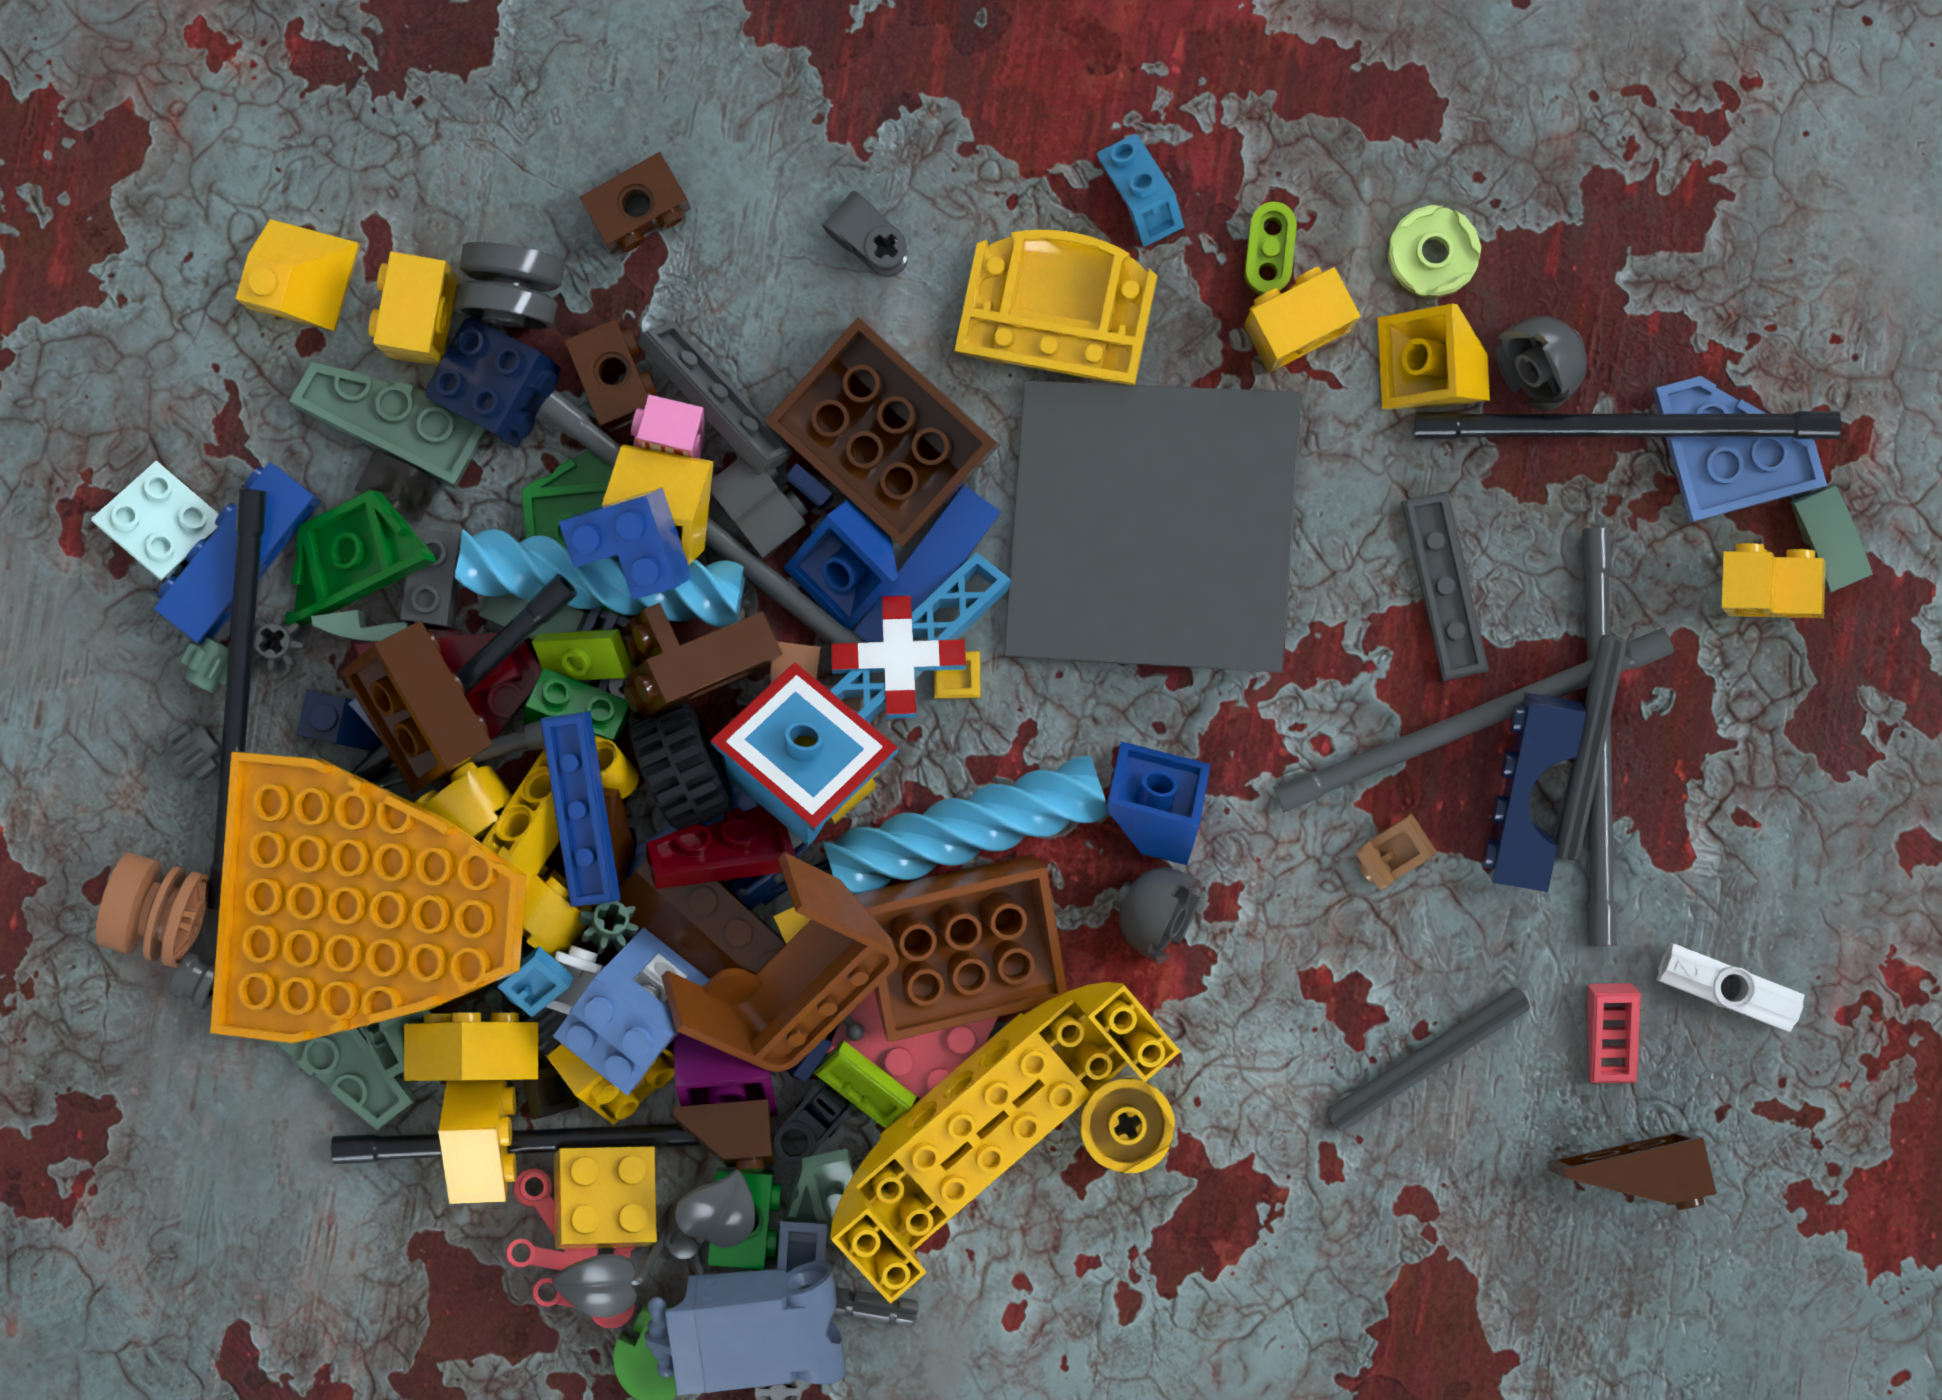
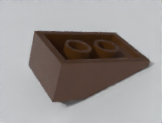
(1659, 1168)

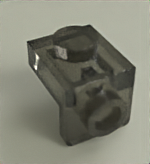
(400, 483)

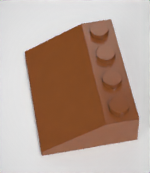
(967, 946)

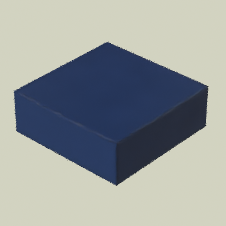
(809, 487)

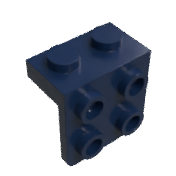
(493, 381)

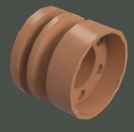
(142, 906)

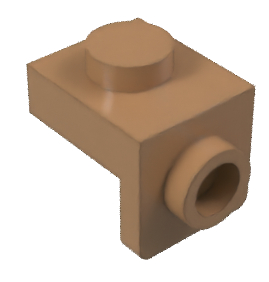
(1394, 852)

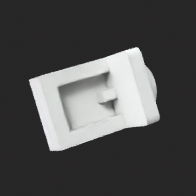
(583, 968)

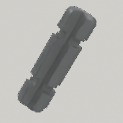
(876, 1307)

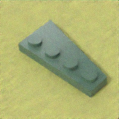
(390, 419)
(352, 1074)

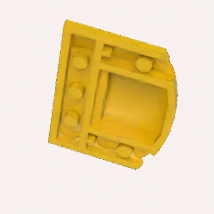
(1057, 305)

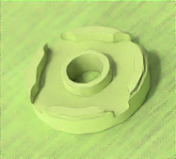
(1429, 278)

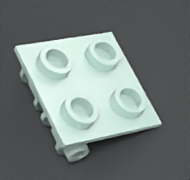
(157, 520)

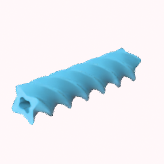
(499, 565)
(959, 829)

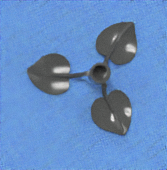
(715, 1212)

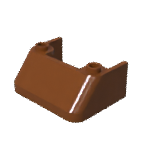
(802, 990)

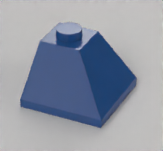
(845, 564)
(1158, 800)

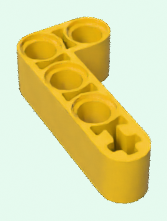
(528, 824)

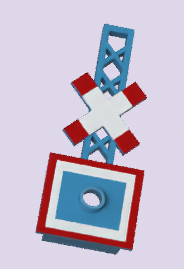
(813, 782)

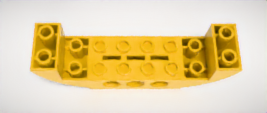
(986, 1121)

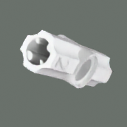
(1756, 996)

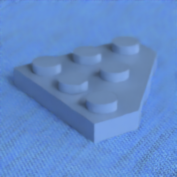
(1733, 472)

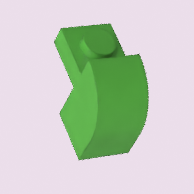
(638, 1367)

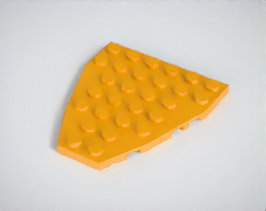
(350, 905)

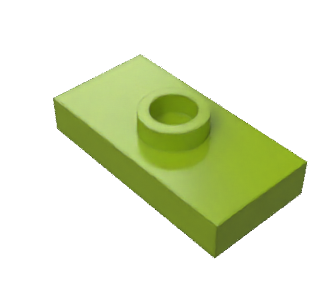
(584, 654)
(865, 1084)

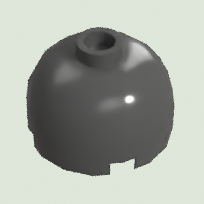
(1543, 360)
(1157, 910)

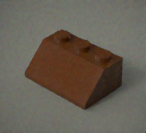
(417, 706)

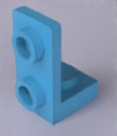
(1143, 189)
(537, 982)

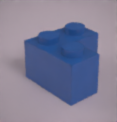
(641, 536)

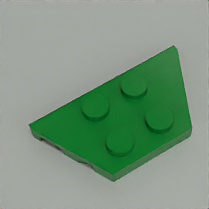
(563, 493)
(352, 555)

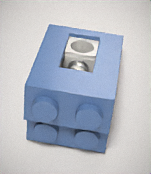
(625, 1012)

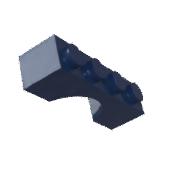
(1546, 734)

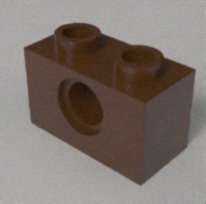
(649, 180)
(592, 354)

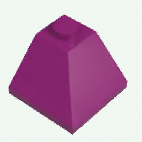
(715, 1076)

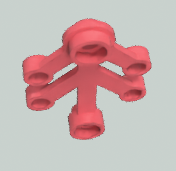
(552, 1258)

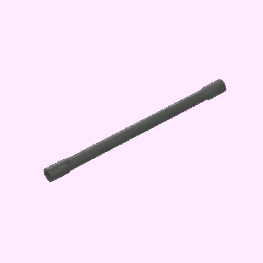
(578, 426)
(1315, 784)
(1602, 907)

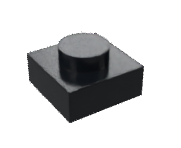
(548, 1094)

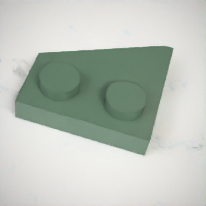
(819, 1188)

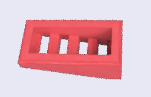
(1596, 1012)

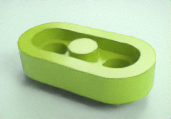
(1268, 249)

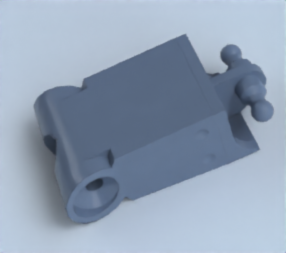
(749, 1330)

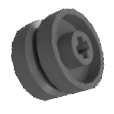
(508, 285)

